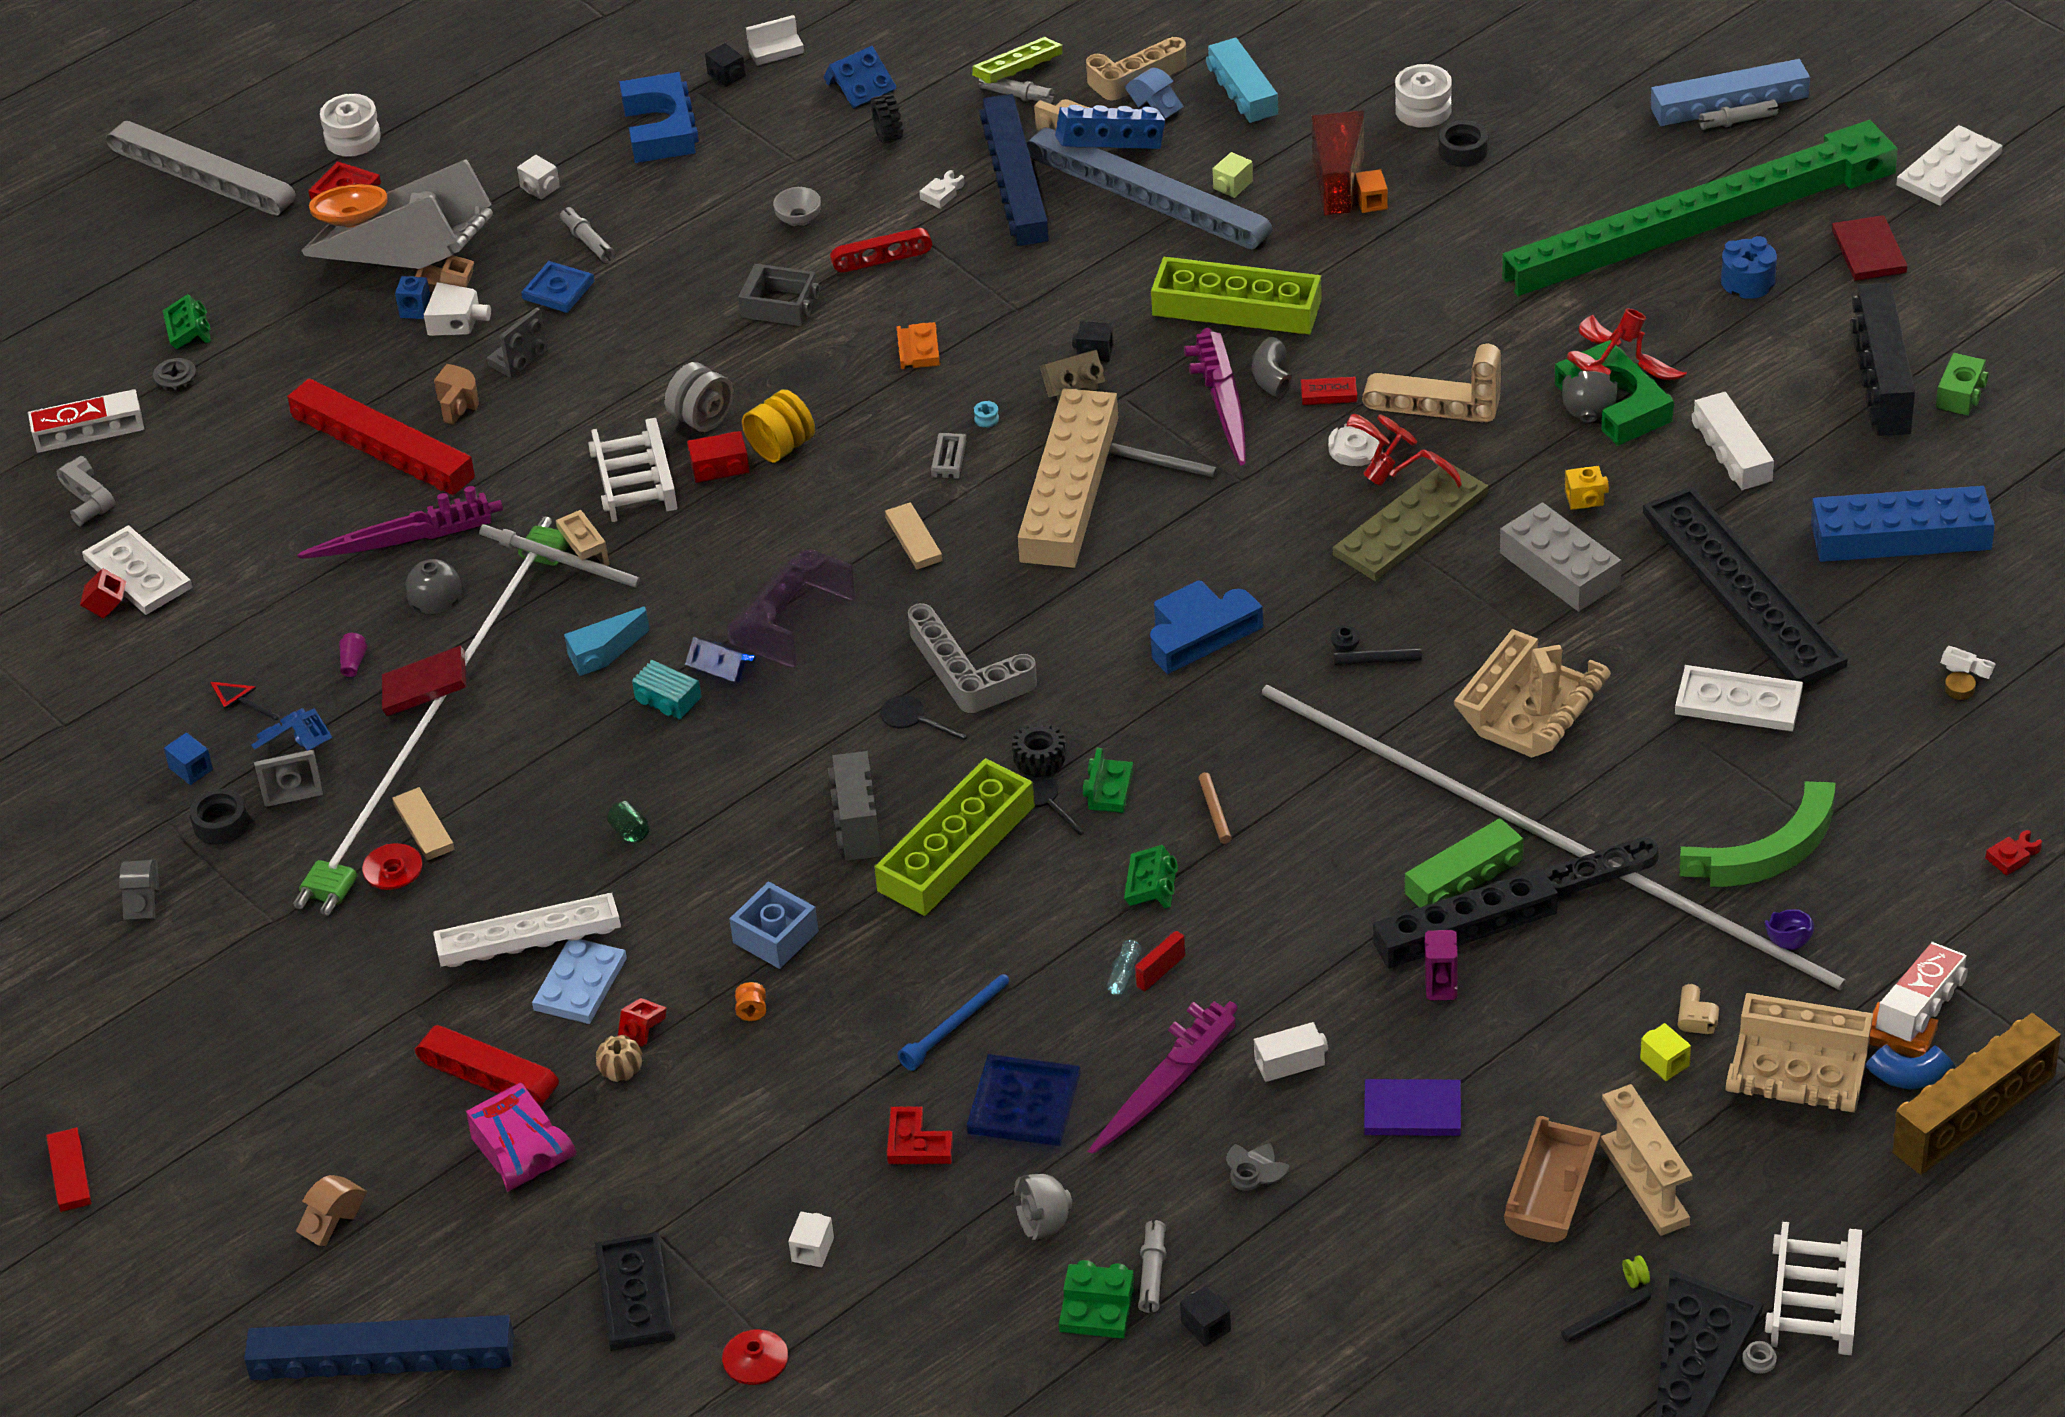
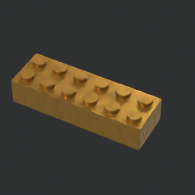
(1975, 1093)

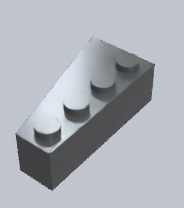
(856, 806)

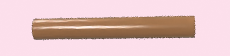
(1215, 808)

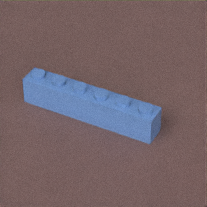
(1689, 98)

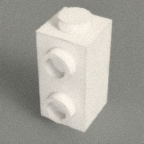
(1290, 1051)

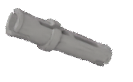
(1026, 91)
(1727, 116)
(581, 229)
(1153, 1254)

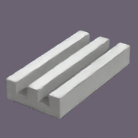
(947, 468)

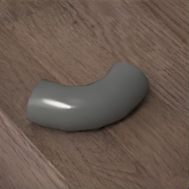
(1266, 368)

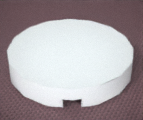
(1352, 446)

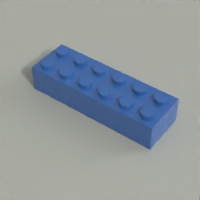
(1902, 523)

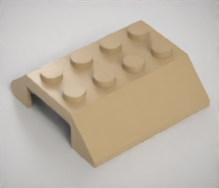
(1500, 702)
(1800, 1052)

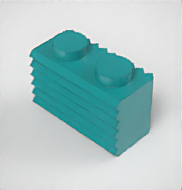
(666, 689)

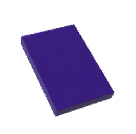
(1412, 1107)

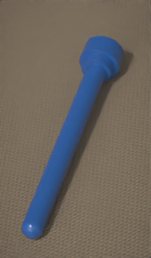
(913, 1054)

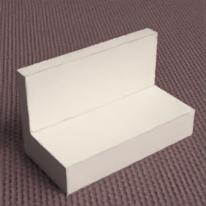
(774, 40)

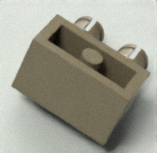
(1073, 373)

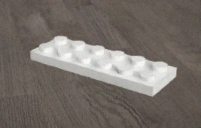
(526, 929)

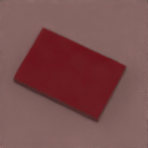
(1869, 247)
(423, 681)

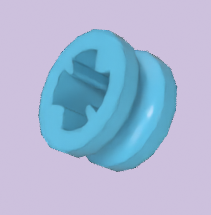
(988, 408)

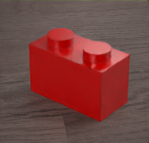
(718, 456)

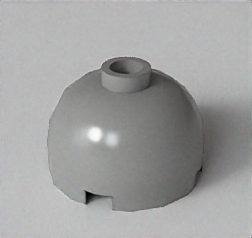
(1043, 1205)

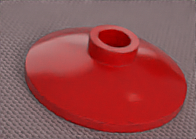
(392, 866)
(753, 1366)

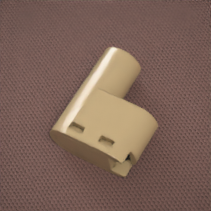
(1696, 1015)

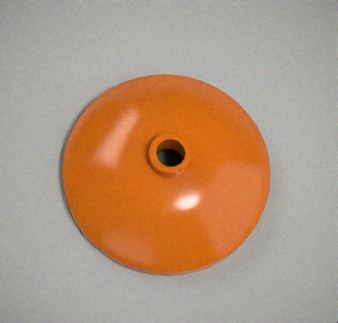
(348, 204)

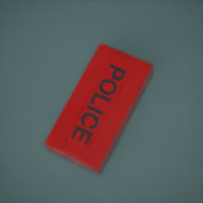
(1328, 390)

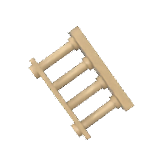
(1646, 1160)

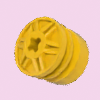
(778, 425)

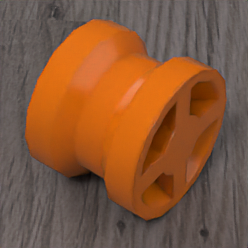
(750, 1001)

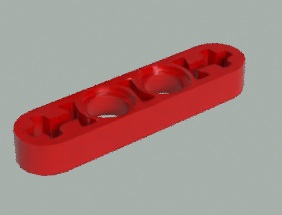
(881, 253)

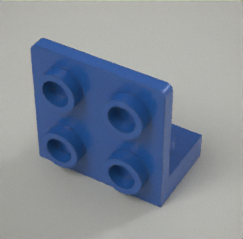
(860, 77)
(308, 728)

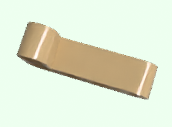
(1110, 77)

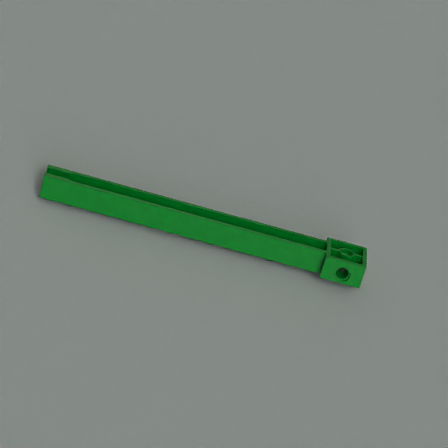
(1846, 156)

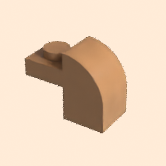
(455, 272)
(456, 392)
(327, 1202)

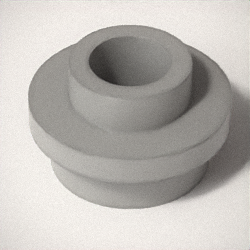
(1759, 1350)

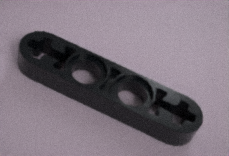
(1603, 871)

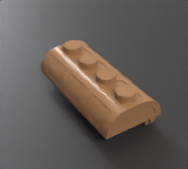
(1550, 1180)

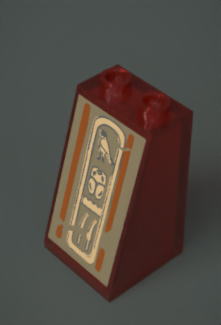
(1337, 157)

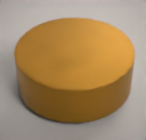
(1960, 685)

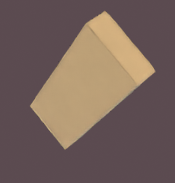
(913, 535)
(423, 823)

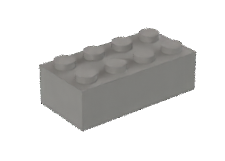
(1560, 556)

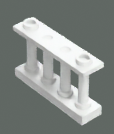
(655, 456)
(1844, 1277)

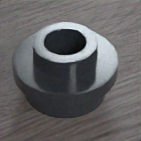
(1345, 638)

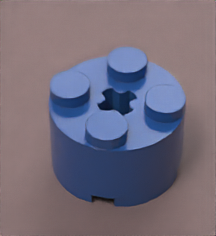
(1748, 267)

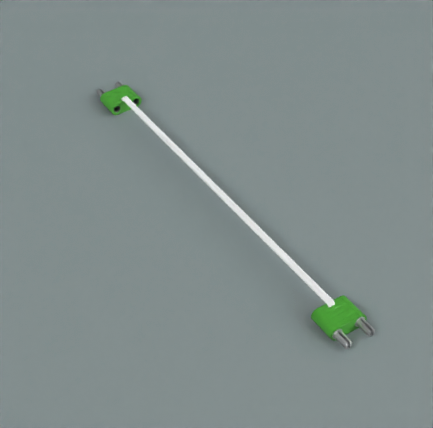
(332, 881)

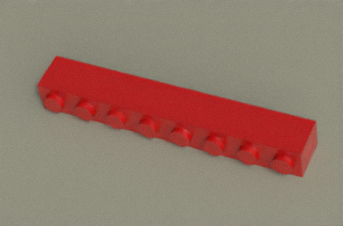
(381, 436)

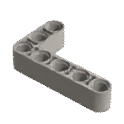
(969, 687)

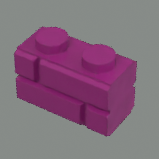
(1441, 965)

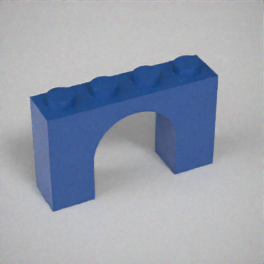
(665, 138)

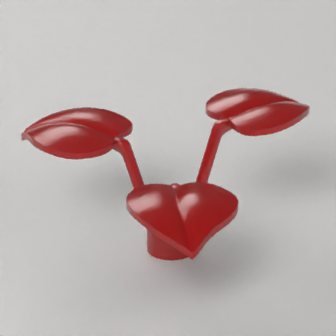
(1627, 330)
(1382, 465)

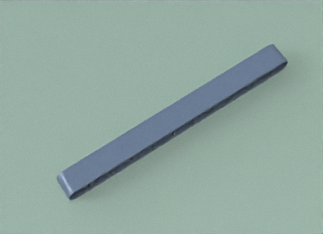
(1152, 190)

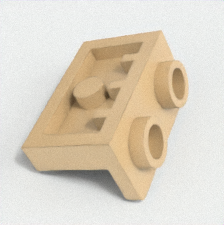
(1545, 677)

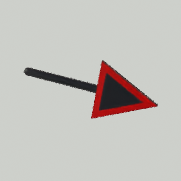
(232, 693)

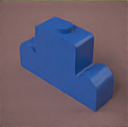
(1198, 623)

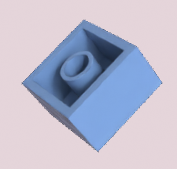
(774, 925)

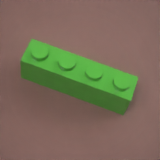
(1465, 864)

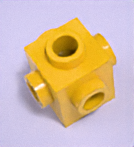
(1585, 487)

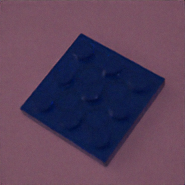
(1023, 1100)

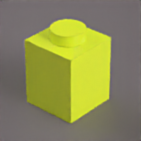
(1665, 1051)

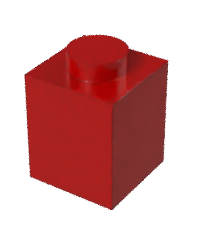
(103, 593)

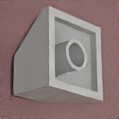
(288, 778)

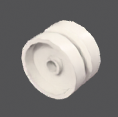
(1423, 95)
(350, 125)

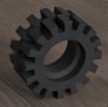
(886, 118)
(1040, 760)

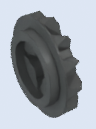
(164, 373)

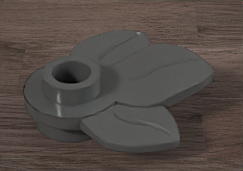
(1254, 1167)

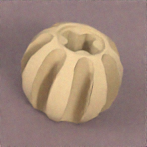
(619, 1058)

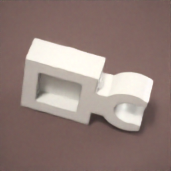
(942, 191)
(1960, 661)

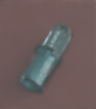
(1123, 966)

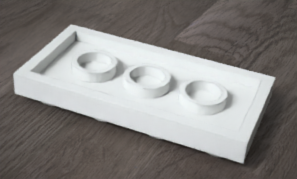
(1949, 165)
(149, 575)
(1739, 698)

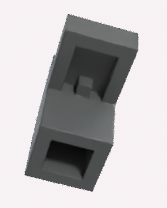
(138, 882)

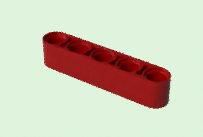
(484, 1064)

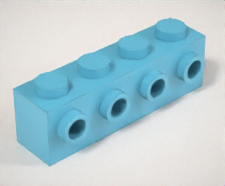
(1242, 80)

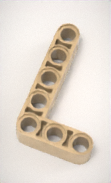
(1440, 397)

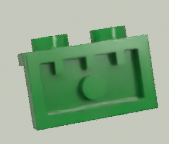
(185, 321)
(1108, 783)
(1151, 876)

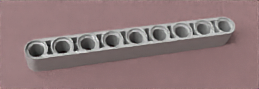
(201, 168)

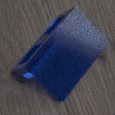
(717, 658)

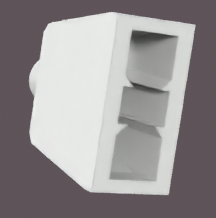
(454, 310)

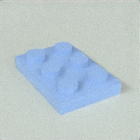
(579, 980)

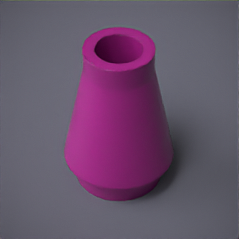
(351, 651)

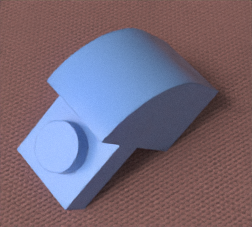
(1155, 89)

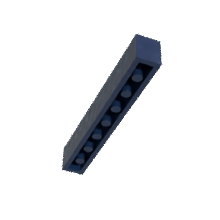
(1014, 170)
(379, 1347)

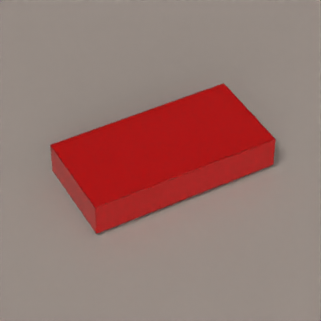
(1160, 961)

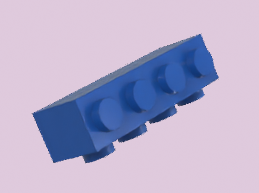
(1110, 127)

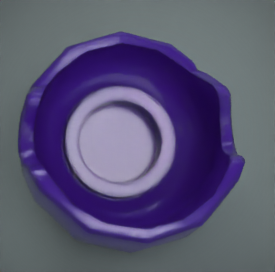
(1790, 928)

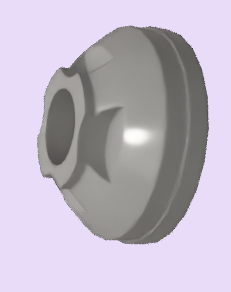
(796, 201)

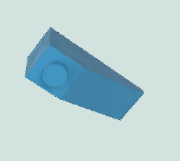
(605, 641)

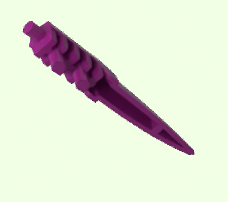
(1218, 374)
(416, 526)
(1186, 1055)

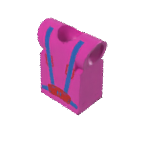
(517, 1136)

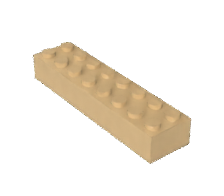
(1068, 478)

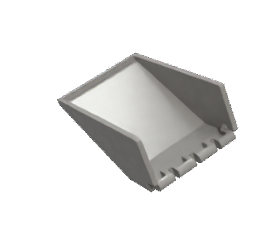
(412, 232)

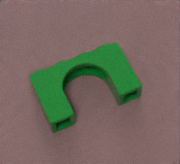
(1636, 415)

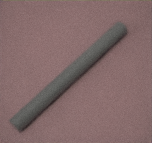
(1163, 460)

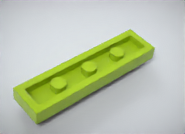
(1017, 60)

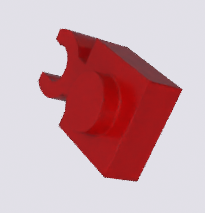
(2011, 854)

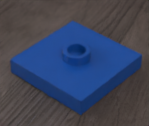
(557, 286)

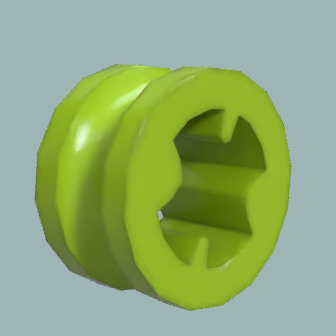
(1636, 1271)

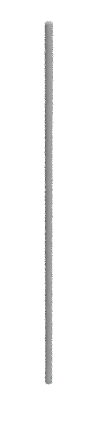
(1553, 837)

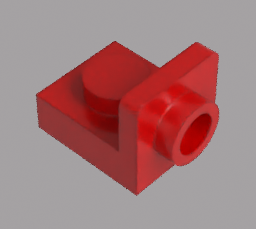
(638, 1018)

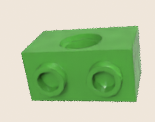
(1961, 384)

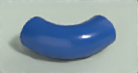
(1909, 1072)

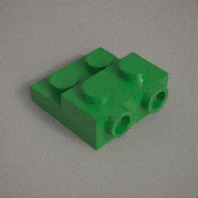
(1097, 1299)

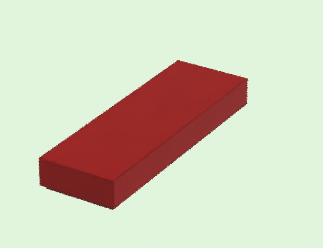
(68, 1169)

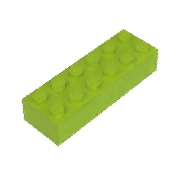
(1236, 295)
(954, 837)

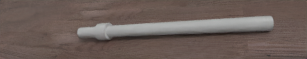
(509, 538)

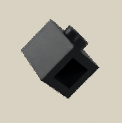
(725, 64)
(1094, 337)
(1205, 1315)

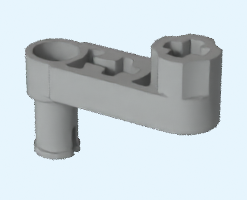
(78, 480)

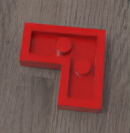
(913, 1146)

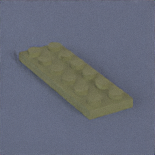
(1409, 522)

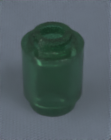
(628, 821)

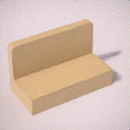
(583, 537)

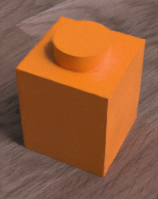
(1371, 191)

